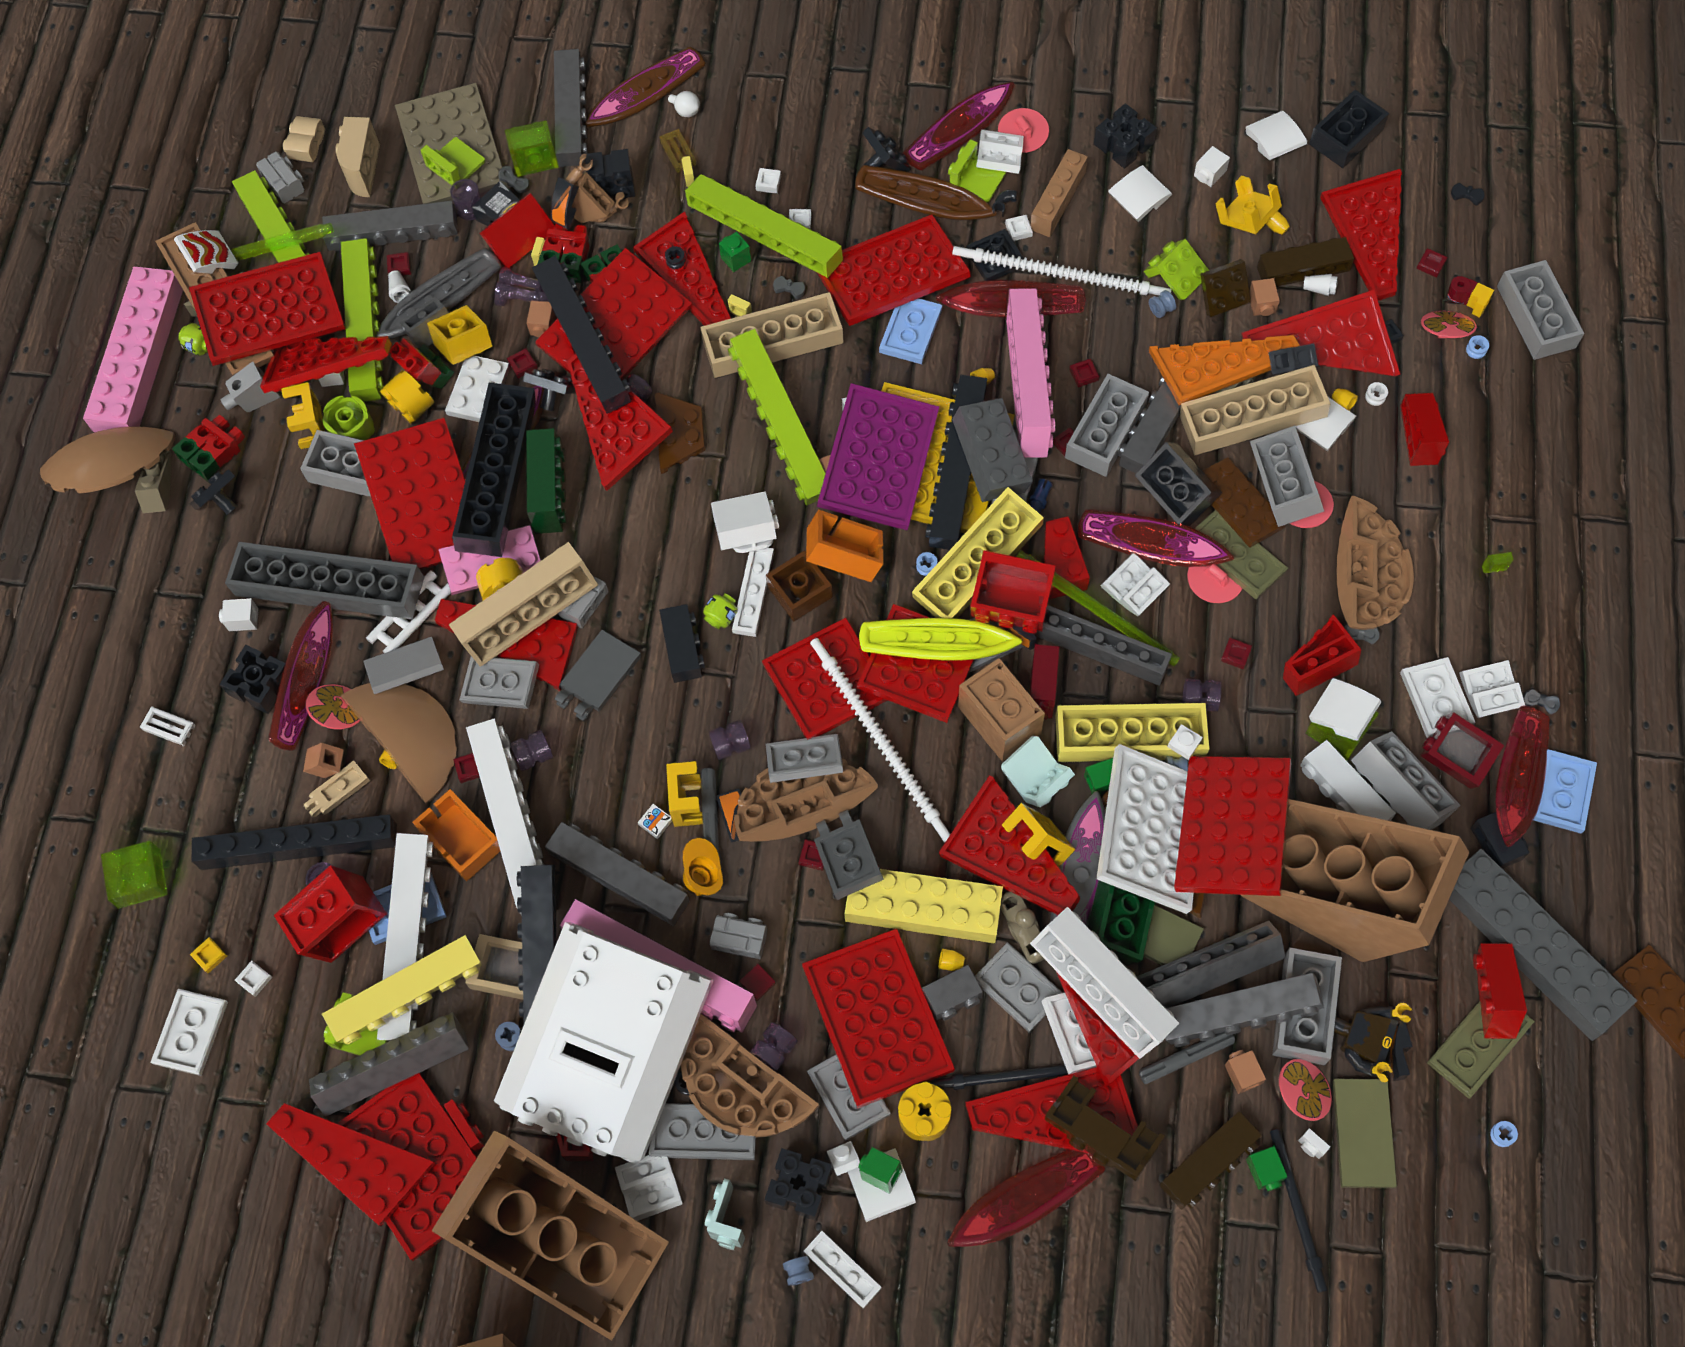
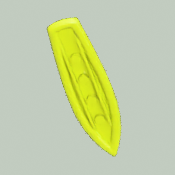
(935, 638)

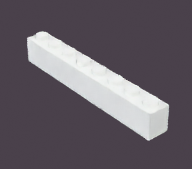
(406, 919)

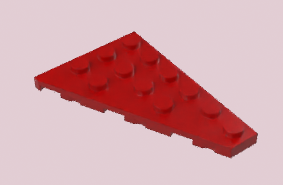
(1369, 219)
(1344, 333)
(315, 359)
(620, 437)
(996, 855)
(1023, 1110)

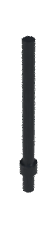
(959, 1081)
(1313, 1262)

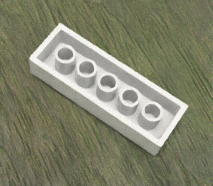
(1104, 983)

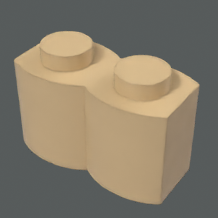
(304, 139)

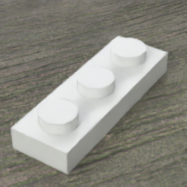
(842, 1269)

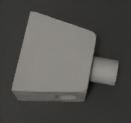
(246, 390)

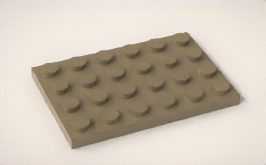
(434, 123)

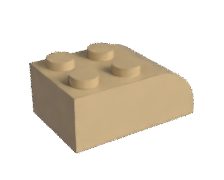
(358, 154)

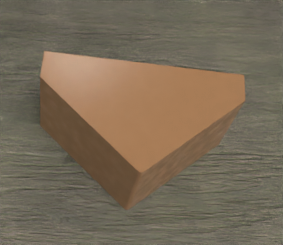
(1364, 880)
(550, 1235)

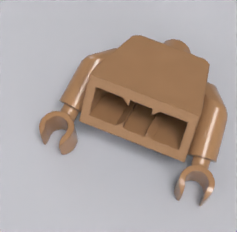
(591, 200)

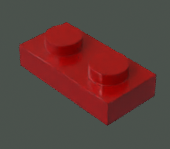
(471, 1133)

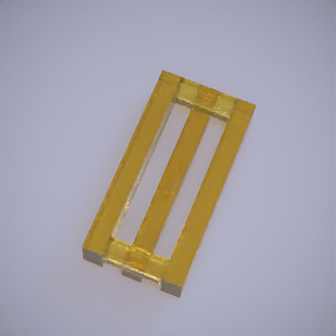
(669, 136)

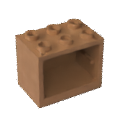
(1000, 709)

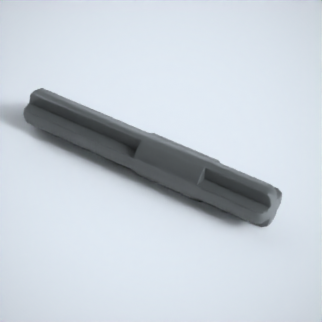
(709, 806)
(1185, 1057)

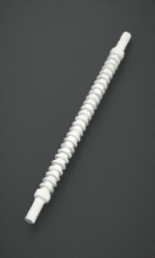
(979, 255)
(830, 664)

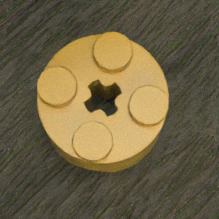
(407, 396)
(497, 575)
(922, 1127)

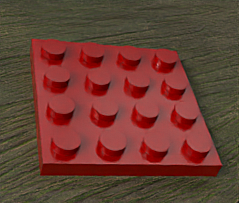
(915, 682)
(808, 688)

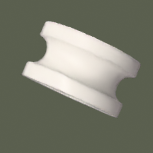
(1383, 392)

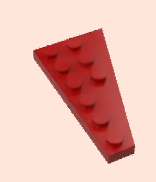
(547, 644)

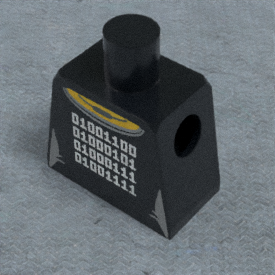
(494, 204)

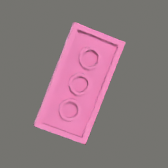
(463, 567)

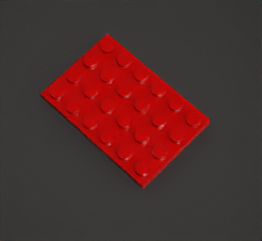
(894, 270)
(266, 308)
(629, 308)
(414, 490)
(1234, 826)
(877, 1018)
(415, 1121)

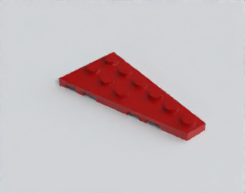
(692, 279)
(1107, 1049)
(361, 1167)

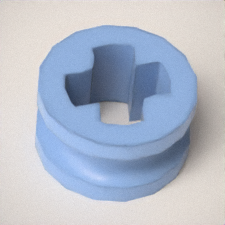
(1479, 340)
(929, 557)
(1512, 1135)

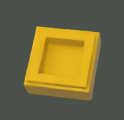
(208, 955)

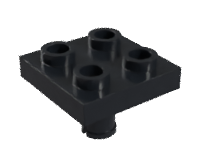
(885, 151)
(999, 243)
(551, 384)
(215, 493)

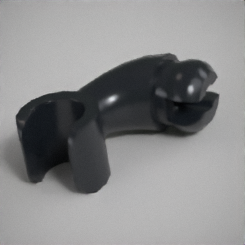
(1003, 197)

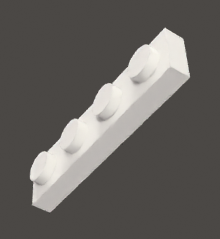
(753, 592)

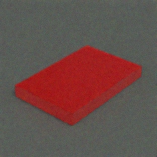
(516, 230)

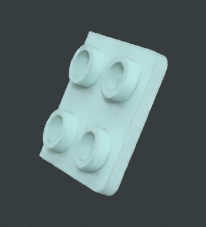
(1036, 772)
(726, 1235)

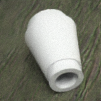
(1321, 284)
(397, 286)

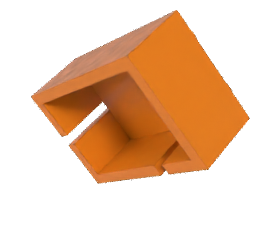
(849, 549)
(458, 835)

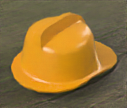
(702, 867)

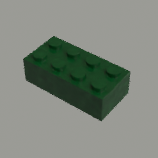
(545, 481)
(1121, 921)

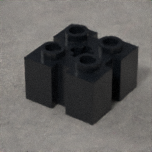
(1125, 135)
(612, 172)
(254, 679)
(806, 1199)

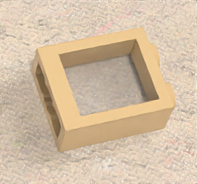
(499, 967)

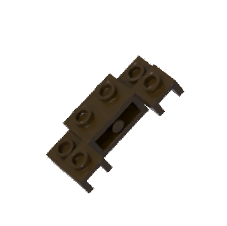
(1098, 1135)

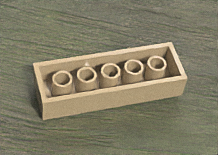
(783, 331)
(1254, 410)
(523, 604)

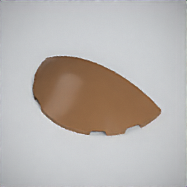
(105, 458)
(1372, 568)
(412, 732)
(795, 806)
(737, 1088)

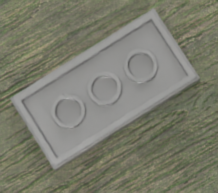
(688, 1134)

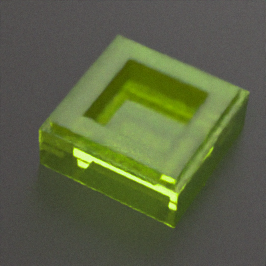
(1497, 562)

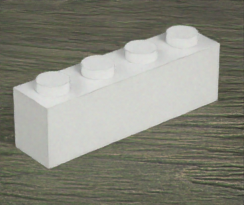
(1343, 783)

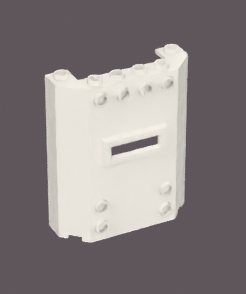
(617, 1008)

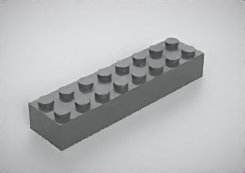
(315, 577)
(1540, 946)

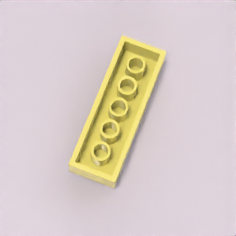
(1001, 530)
(1095, 730)
(928, 906)
(401, 990)

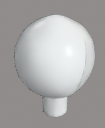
(685, 103)

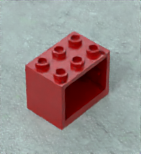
(1012, 591)
(330, 914)

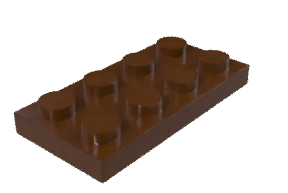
(1242, 504)
(1658, 994)

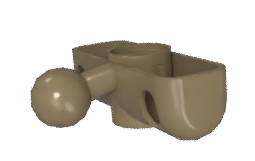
(1021, 924)

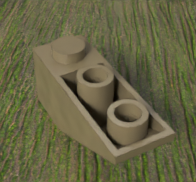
(154, 485)

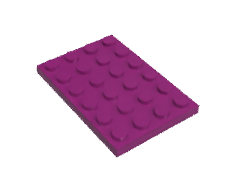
(878, 456)

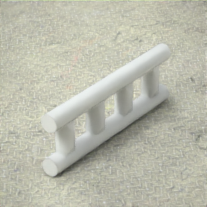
(409, 627)

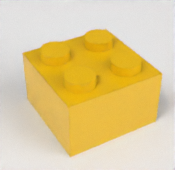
(459, 334)

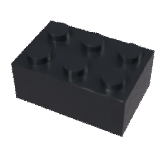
(1348, 128)
(1178, 484)

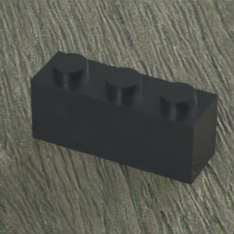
(681, 643)

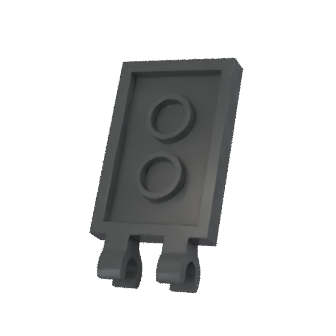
(597, 674)
(847, 856)

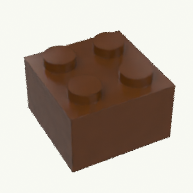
(799, 586)

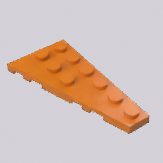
(1214, 365)

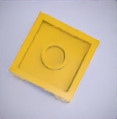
(1250, 209)
(305, 414)
(683, 809)
(1044, 833)

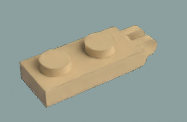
(336, 790)

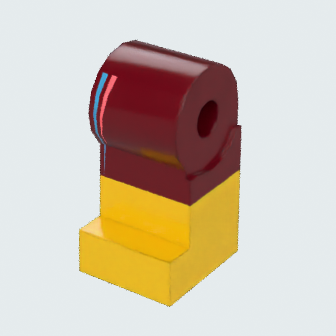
(1470, 294)

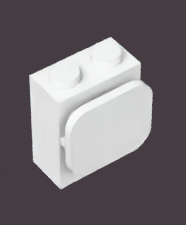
(745, 522)

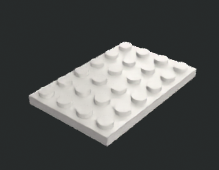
(1144, 828)

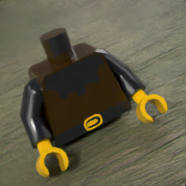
(1369, 1037)

